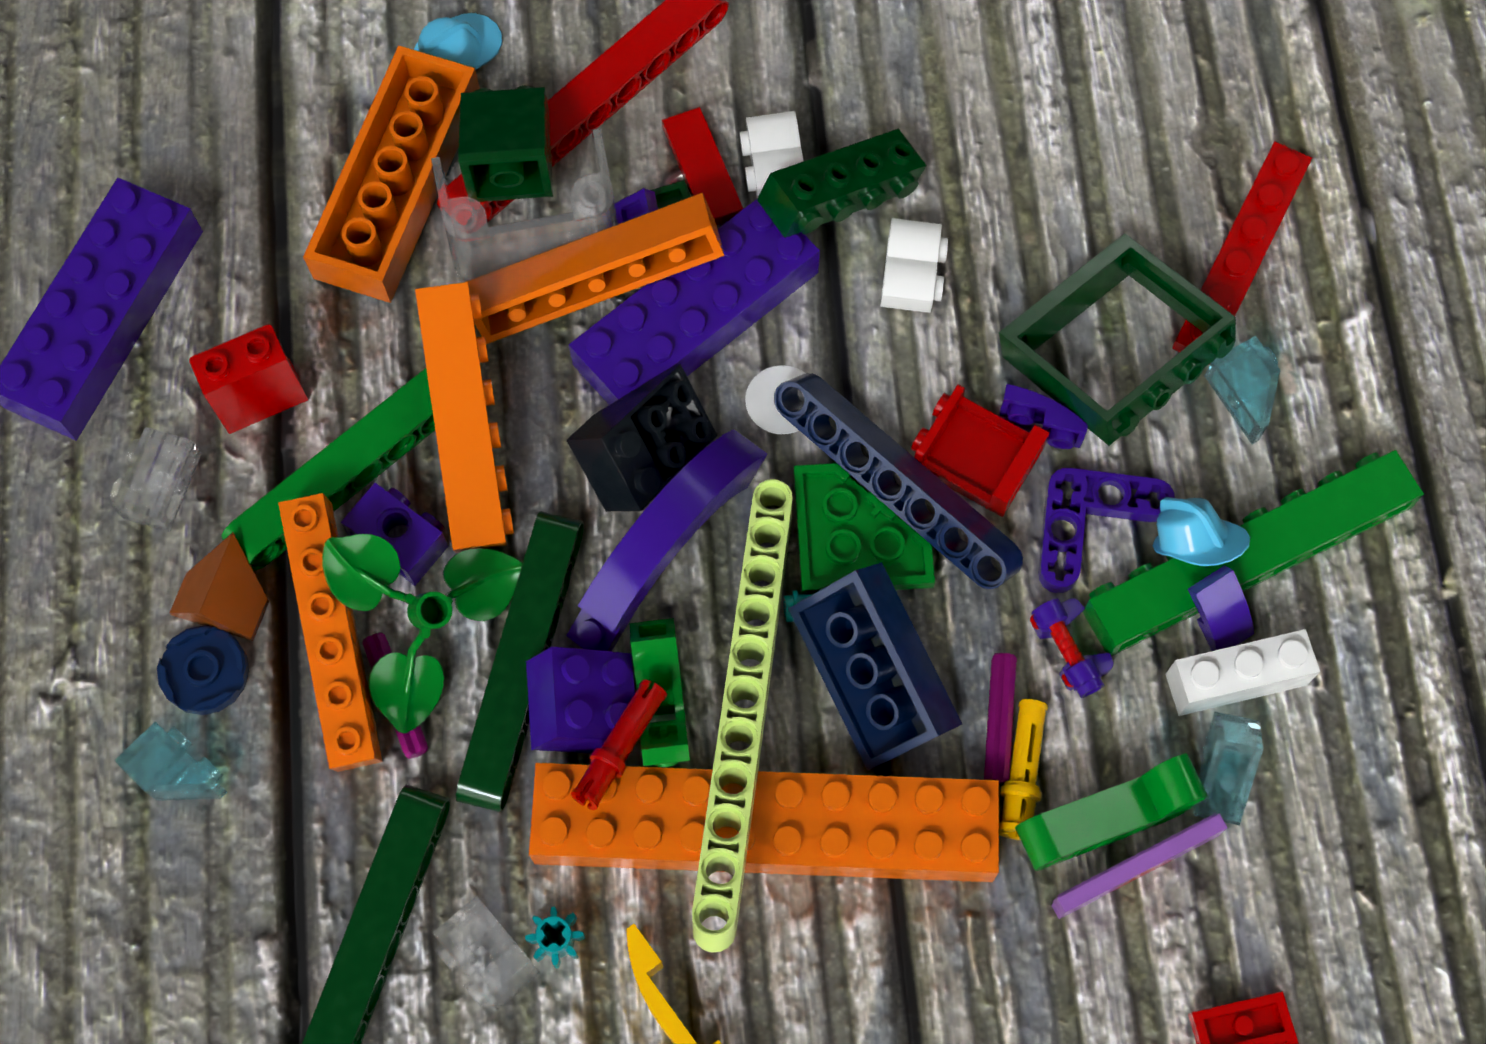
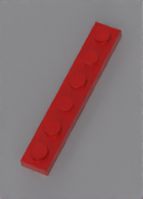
(1251, 233)

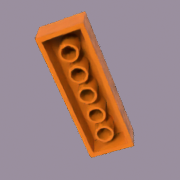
(390, 176)

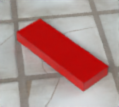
(702, 163)

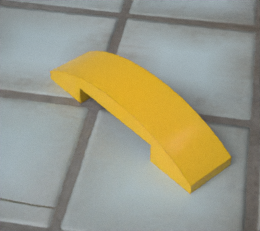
(644, 965)

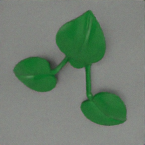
(363, 568)

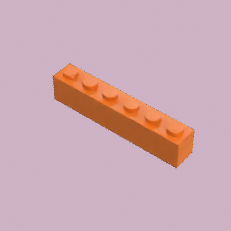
(596, 268)
(461, 417)

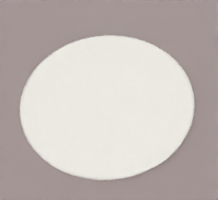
(760, 398)

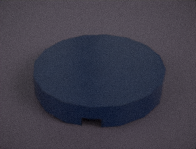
(203, 670)

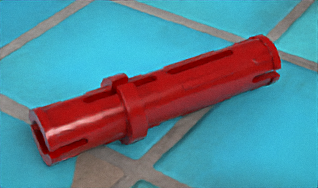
(611, 757)

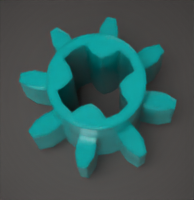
(556, 924)

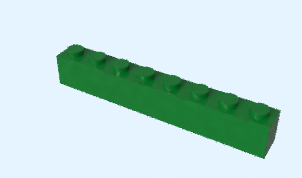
(1278, 541)

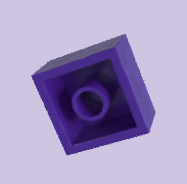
(576, 697)

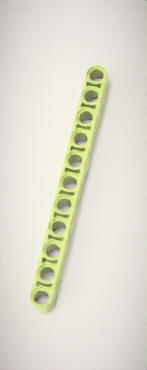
(743, 723)

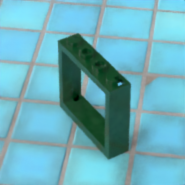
(1083, 289)

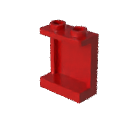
(248, 379)
(978, 451)

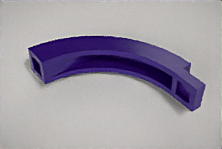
(659, 534)

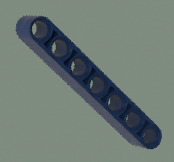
(917, 481)

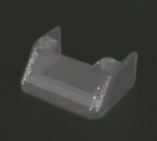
(485, 249)

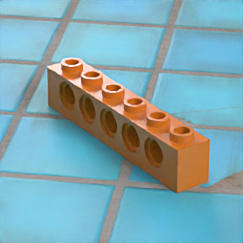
(329, 638)

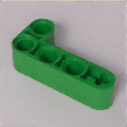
(1112, 813)

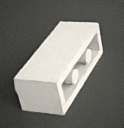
(1242, 672)

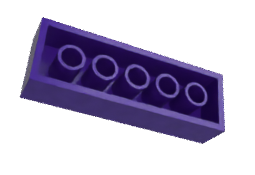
(96, 308)
(696, 310)

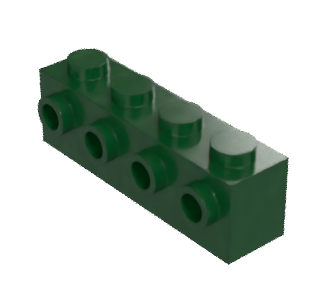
(841, 183)

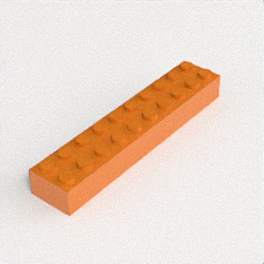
(797, 823)

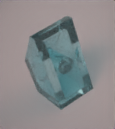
(1247, 385)
(1229, 766)

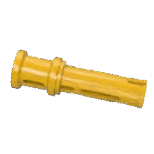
(1021, 790)

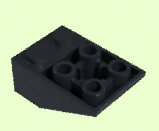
(642, 441)

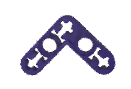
(1087, 501)

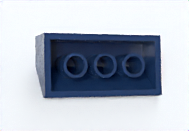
(874, 665)

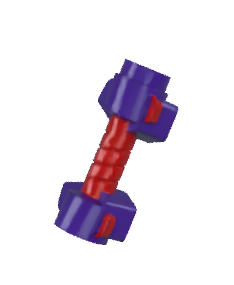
(1080, 672)

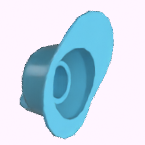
(461, 39)
(1196, 533)

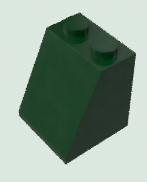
(505, 144)

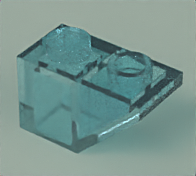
(165, 768)

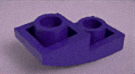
(1030, 407)
(1222, 609)

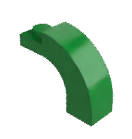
(657, 660)

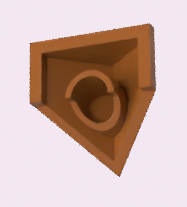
(223, 592)

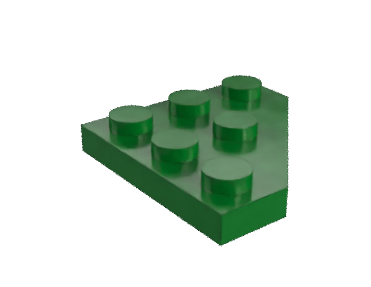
(852, 529)

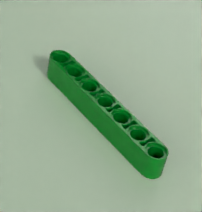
(340, 467)

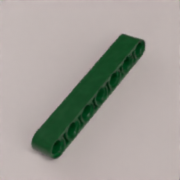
(526, 633)
(379, 918)

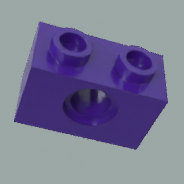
(383, 510)

